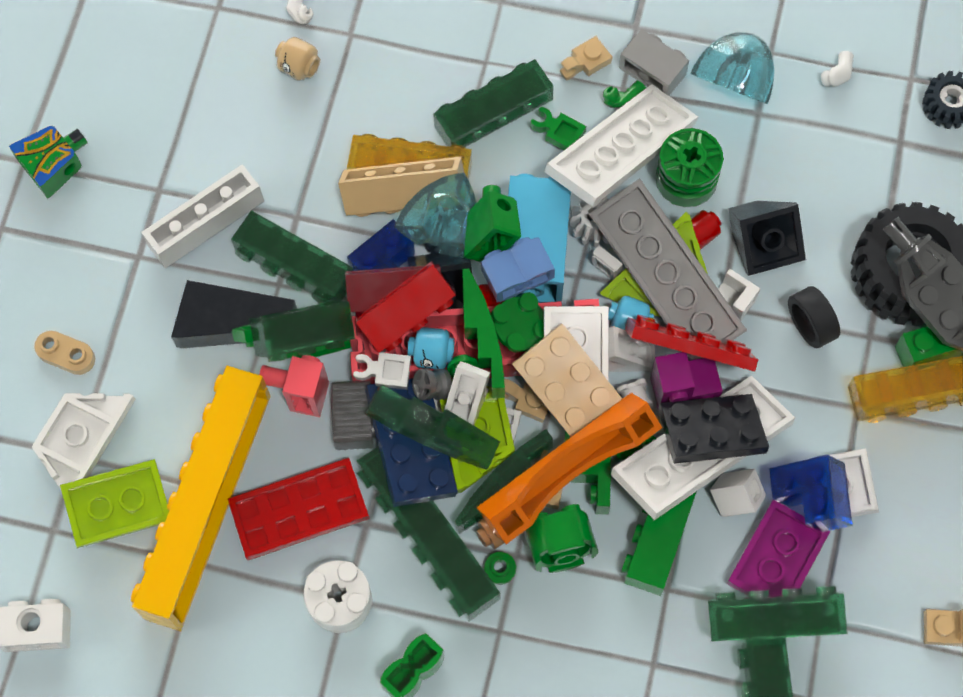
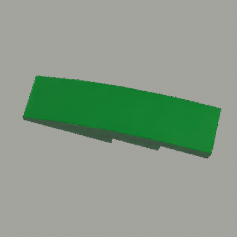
(480, 326)

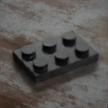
(713, 428)

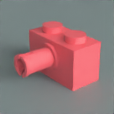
(302, 385)

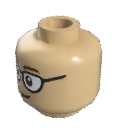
(297, 58)

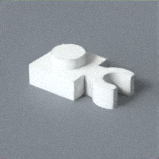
(389, 370)

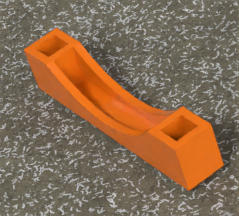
(521, 501)

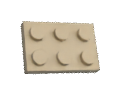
(566, 380)

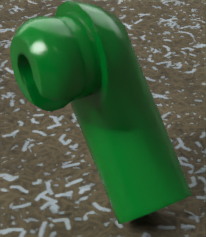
(616, 99)

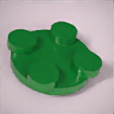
(519, 322)

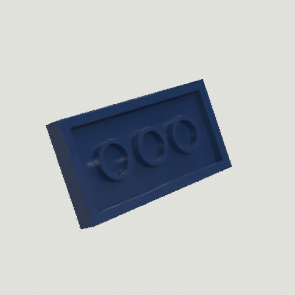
(412, 469)

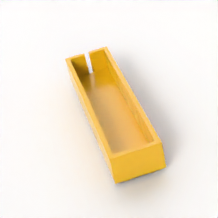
(201, 499)

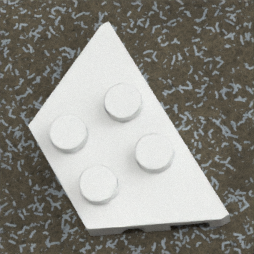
(79, 433)

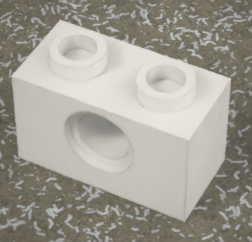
(51, 633)

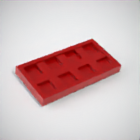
(701, 345)
(298, 509)

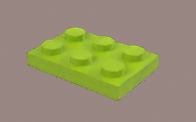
(115, 503)

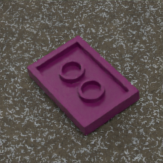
(778, 552)

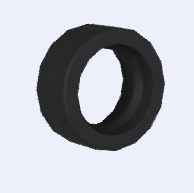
(814, 317)

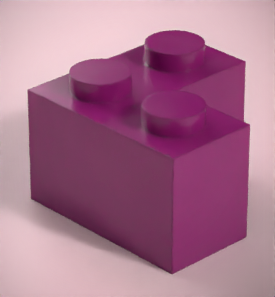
(681, 380)

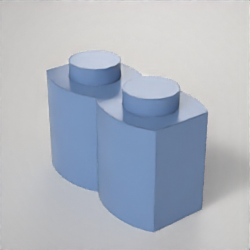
(517, 269)

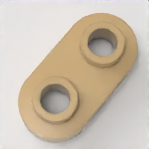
(62, 352)

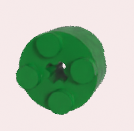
(561, 539)

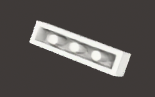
(203, 216)

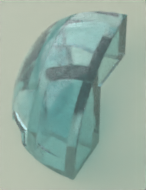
(739, 64)
(439, 214)

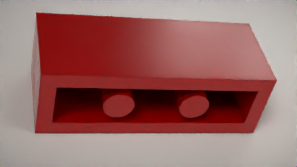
(406, 308)

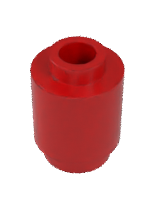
(706, 227)

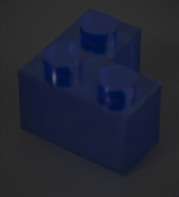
(383, 250)
(819, 487)

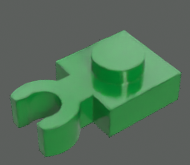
(560, 131)

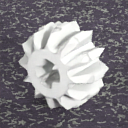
(583, 225)

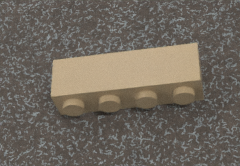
(392, 185)

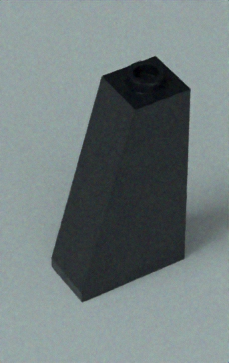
(212, 311)

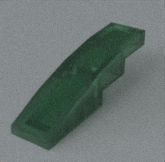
(431, 428)
(501, 476)

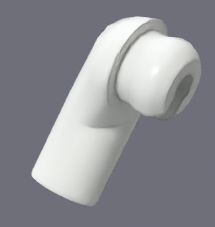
(299, 11)
(840, 73)

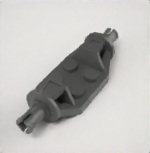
(938, 289)

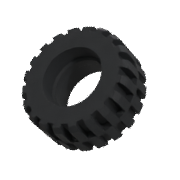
(870, 264)

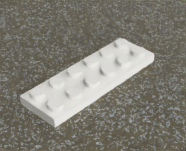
(619, 145)
(661, 484)

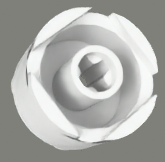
(321, 590)

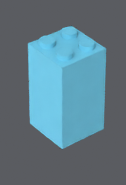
(544, 214)

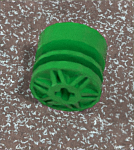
(687, 182)

